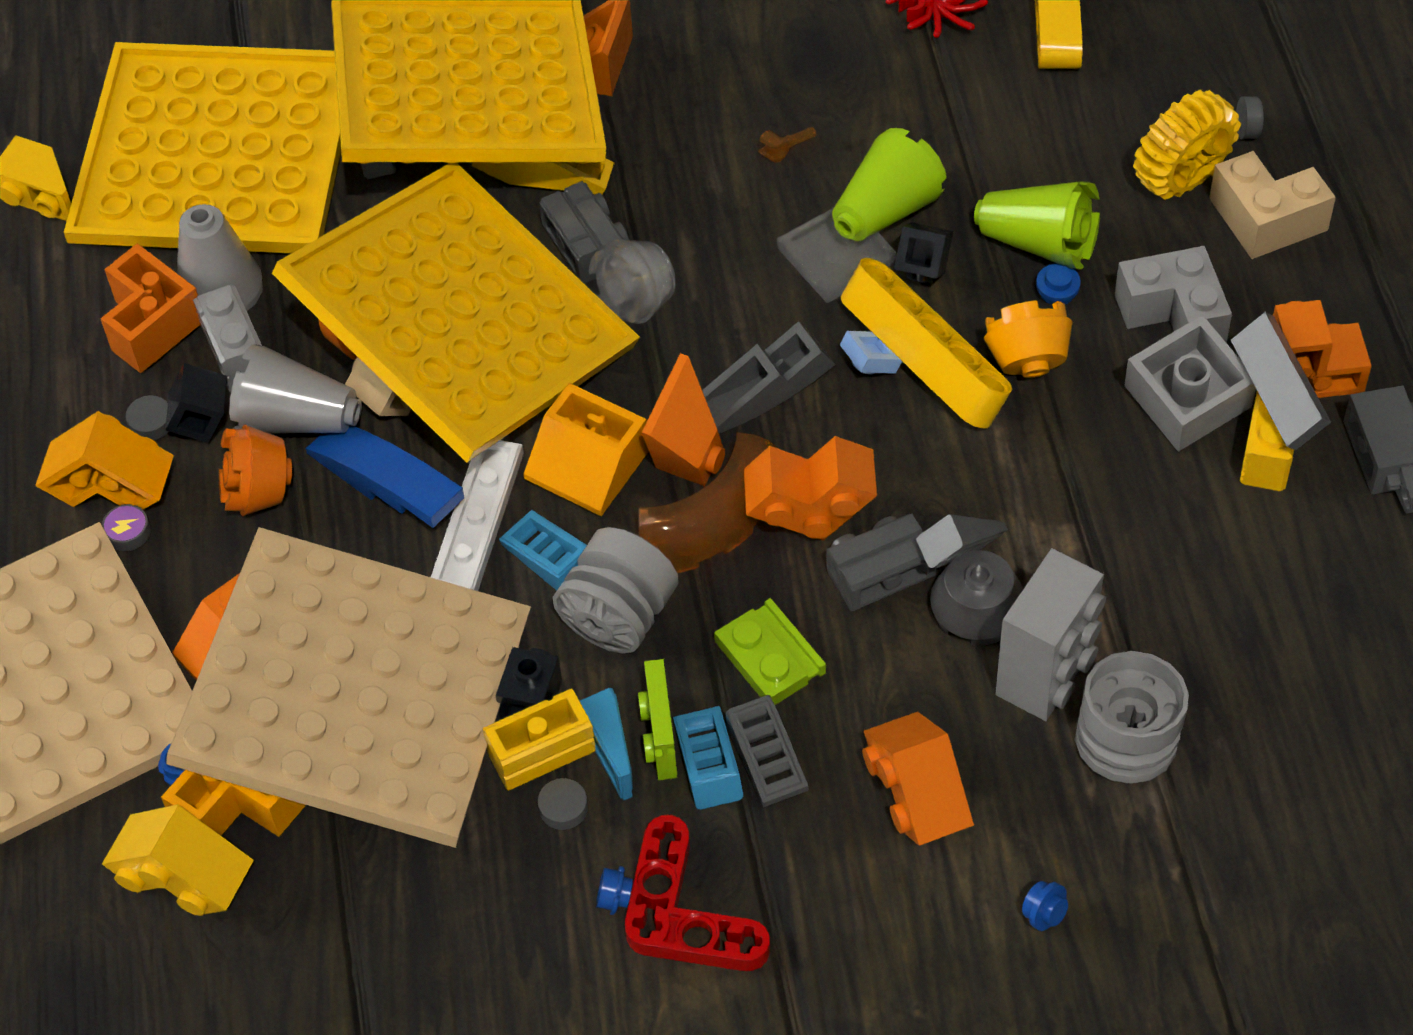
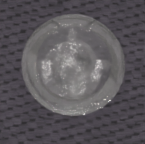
(633, 278)

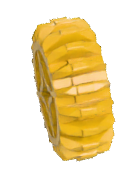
(1186, 144)

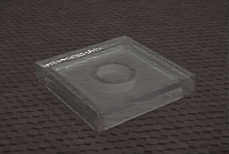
(829, 258)

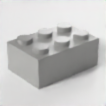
(1050, 635)

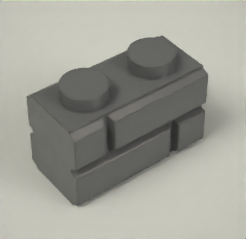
(579, 226)
(878, 561)

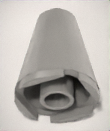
(215, 255)
(290, 397)

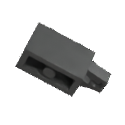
(1383, 440)

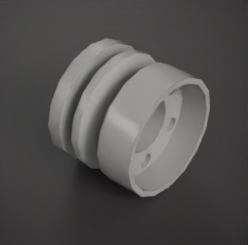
(616, 590)
(1131, 716)

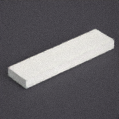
(478, 515)

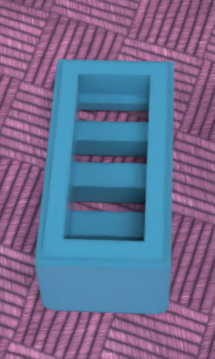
(542, 563)
(610, 739)
(714, 784)

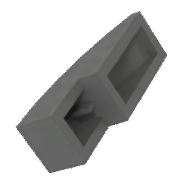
(766, 378)

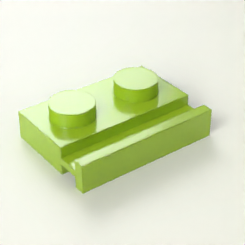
(769, 652)
(655, 707)

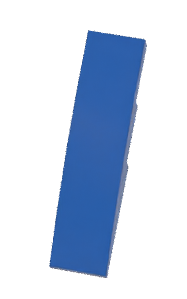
(387, 472)

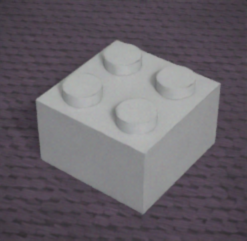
(1190, 382)

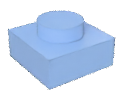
(869, 353)

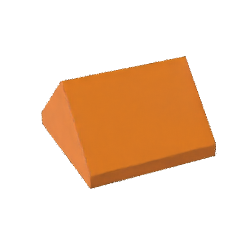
(609, 39)

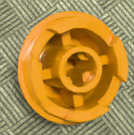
(1029, 338)

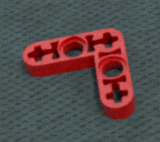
(674, 922)

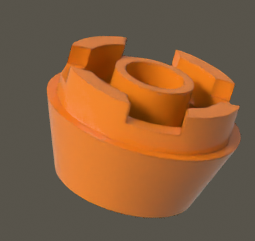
(253, 470)

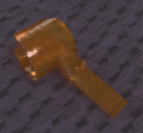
(778, 147)

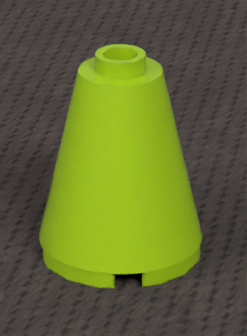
(889, 185)
(1043, 220)

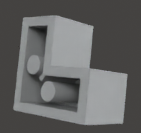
(1172, 289)

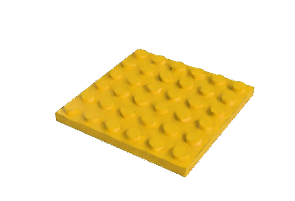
(465, 82)
(215, 130)
(456, 308)

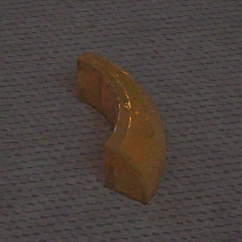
(709, 519)

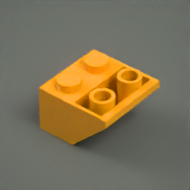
(586, 449)

